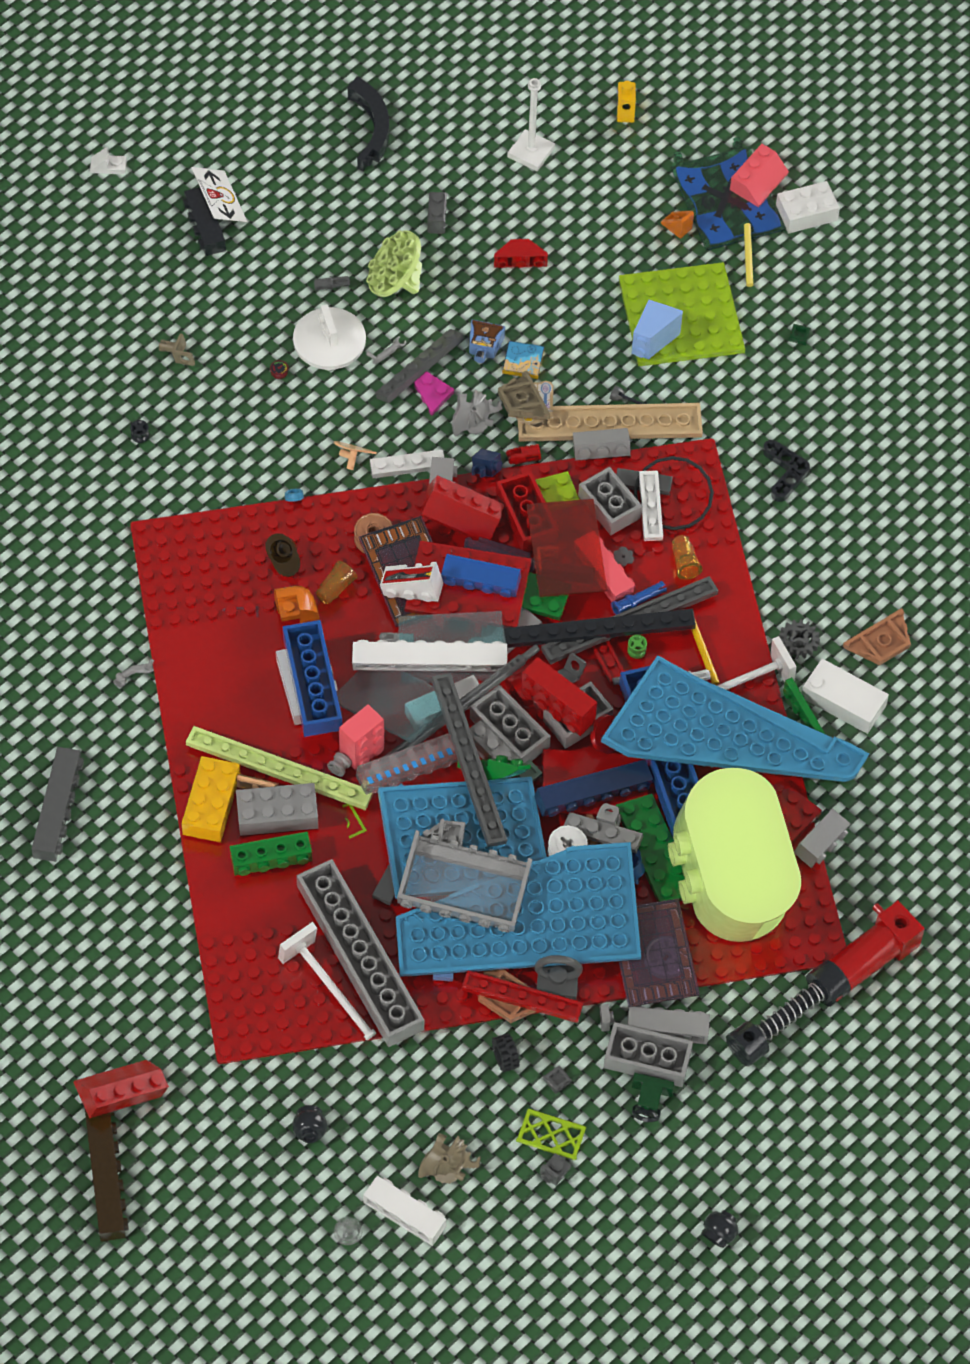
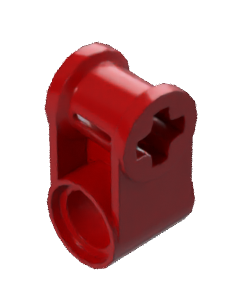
(514, 686)

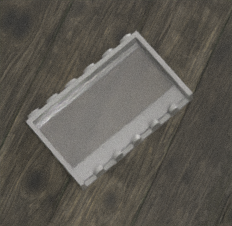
(464, 883)

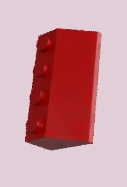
(461, 509)
(121, 1088)

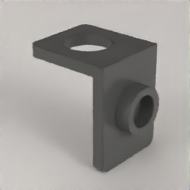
(570, 673)

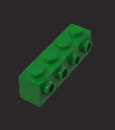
(271, 853)

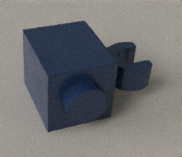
(486, 463)

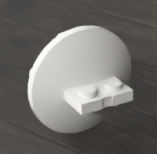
(329, 338)

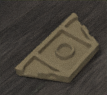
(523, 399)

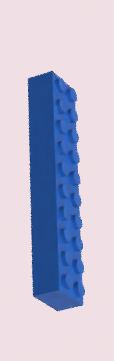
(671, 779)

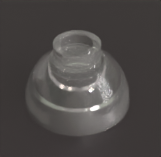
(347, 1231)

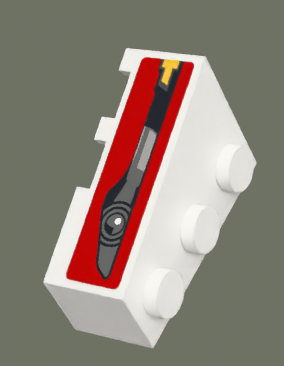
(412, 582)

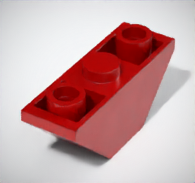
(520, 254)

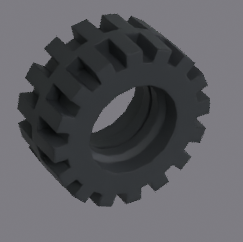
(505, 1052)

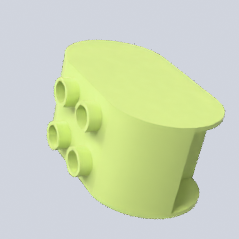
(735, 855)

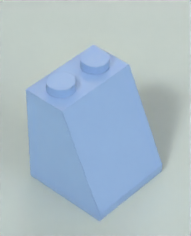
(655, 329)

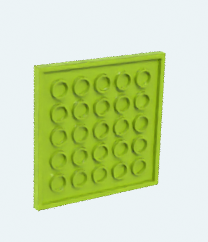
(707, 304)

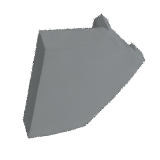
(447, 831)

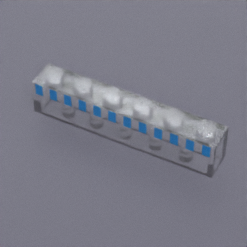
(406, 764)

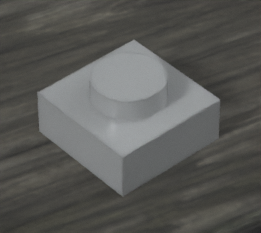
(606, 1017)

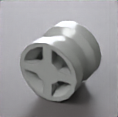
(339, 764)

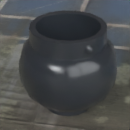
(309, 1124)
(720, 1228)

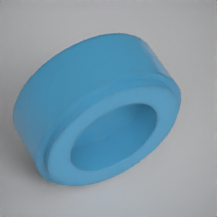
(294, 495)

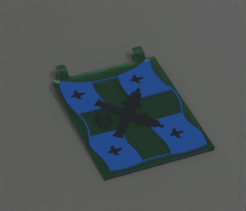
(718, 210)

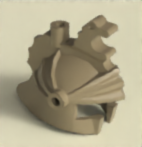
(446, 1161)

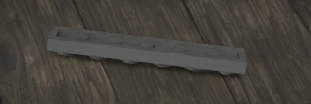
(419, 366)

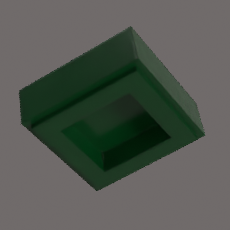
(799, 334)

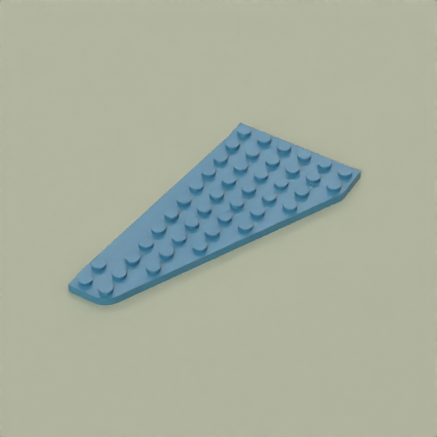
(698, 723)

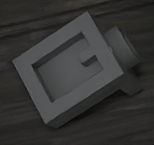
(554, 1170)

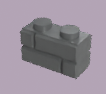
(437, 212)

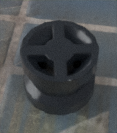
(137, 428)

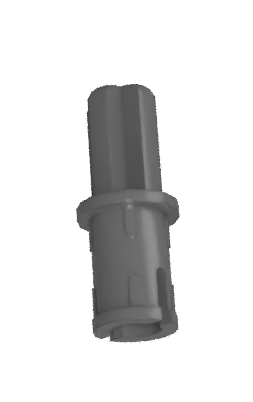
(330, 283)

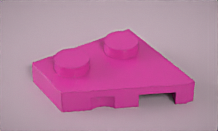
(433, 391)

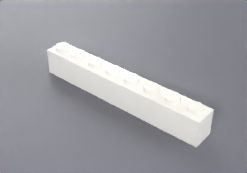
(429, 656)

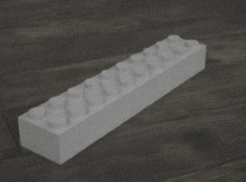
(360, 953)

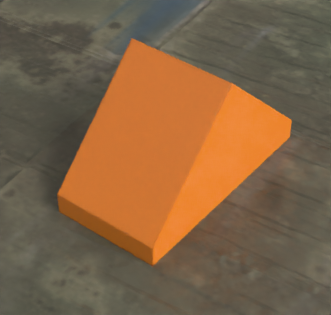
(679, 222)

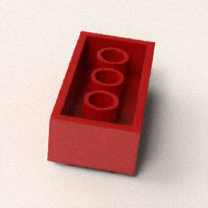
(515, 495)
(558, 696)

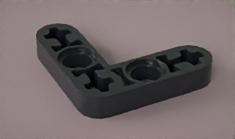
(791, 467)

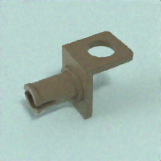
(177, 349)

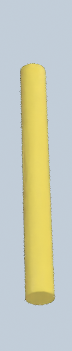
(748, 255)

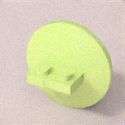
(396, 265)

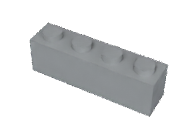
(676, 1023)

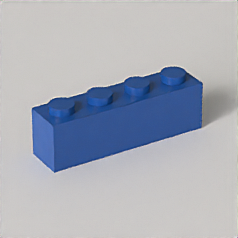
(481, 575)

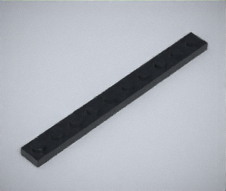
(599, 628)

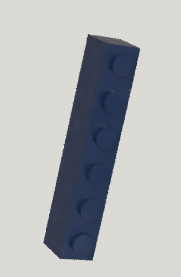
(593, 788)

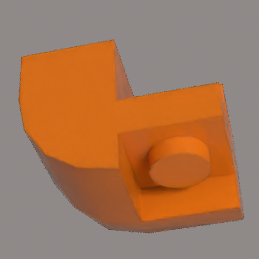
(296, 603)

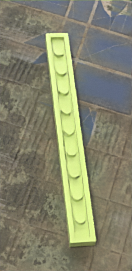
(277, 767)

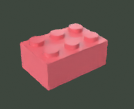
(362, 736)

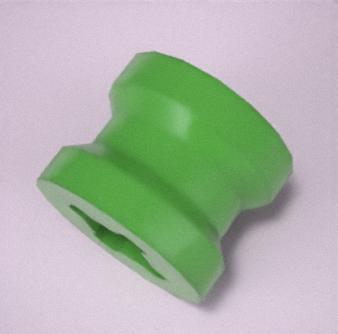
(637, 641)

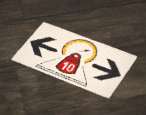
(219, 194)

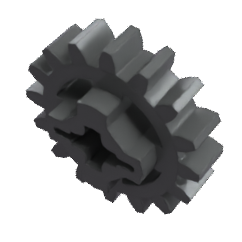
(799, 638)

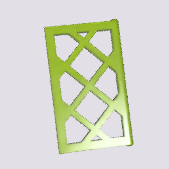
(545, 1119)

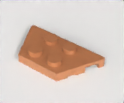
(881, 640)
(507, 1011)

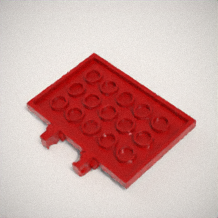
(462, 600)

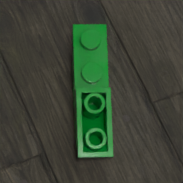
(502, 767)

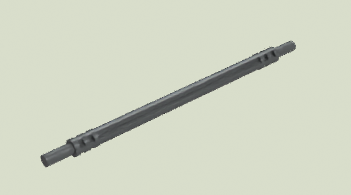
(473, 695)

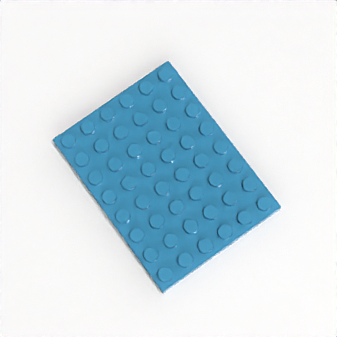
(424, 805)

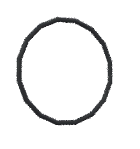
(701, 470)

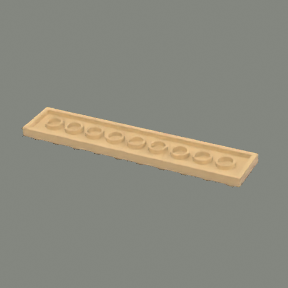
(642, 421)

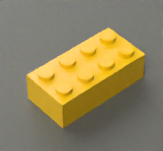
(210, 799)

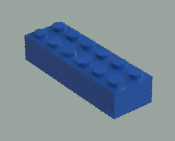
(312, 678)

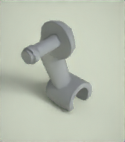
(387, 352)
(120, 679)

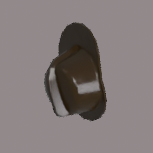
(283, 554)

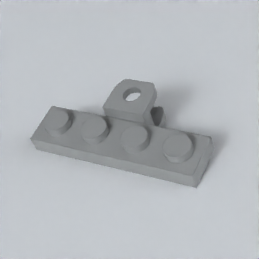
(605, 828)

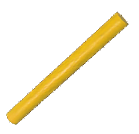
(704, 654)

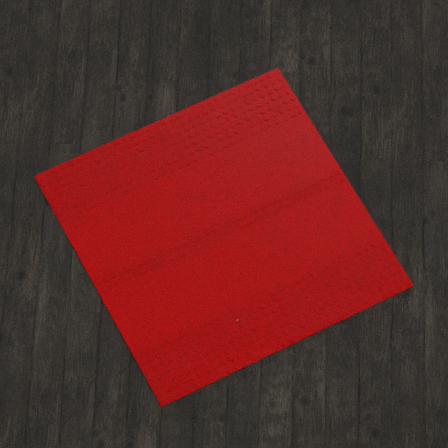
(225, 678)

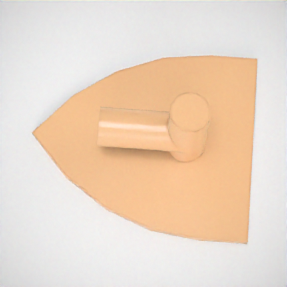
(352, 454)

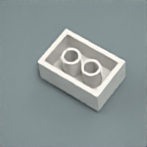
(807, 207)

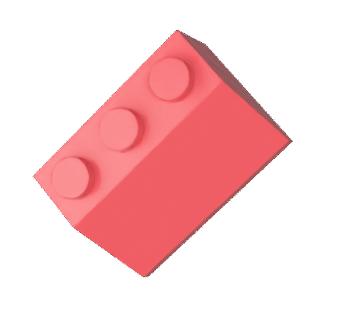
(759, 175)

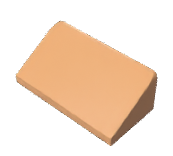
(248, 782)

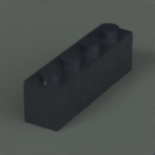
(205, 226)

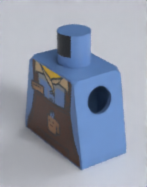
(485, 340)

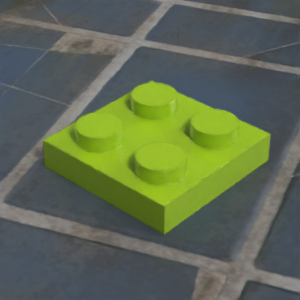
(557, 488)

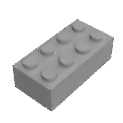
(510, 724)
(277, 809)
(648, 1053)

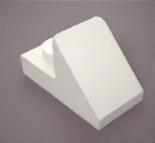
(108, 164)

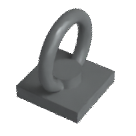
(559, 979)

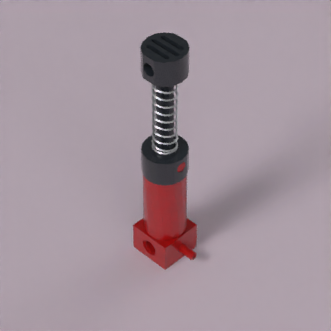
(891, 937)

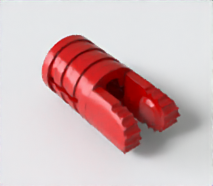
(524, 454)

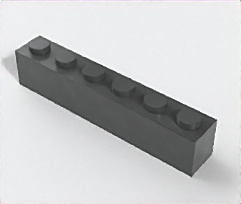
(57, 804)

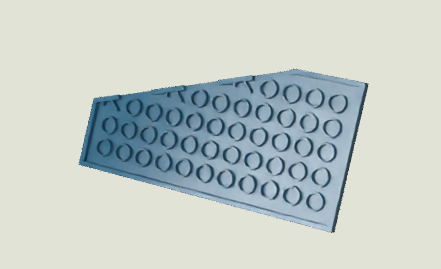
(571, 907)

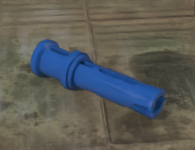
(631, 601)

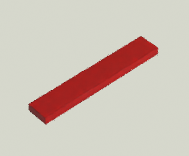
(522, 996)

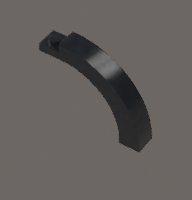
(371, 101)

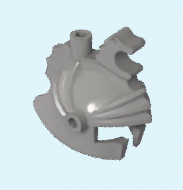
(473, 415)

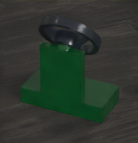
(650, 1095)

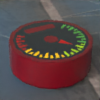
(279, 369)

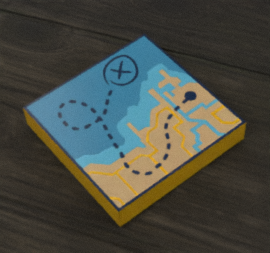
(522, 358)

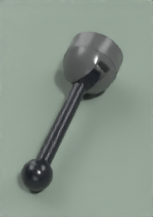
(618, 394)

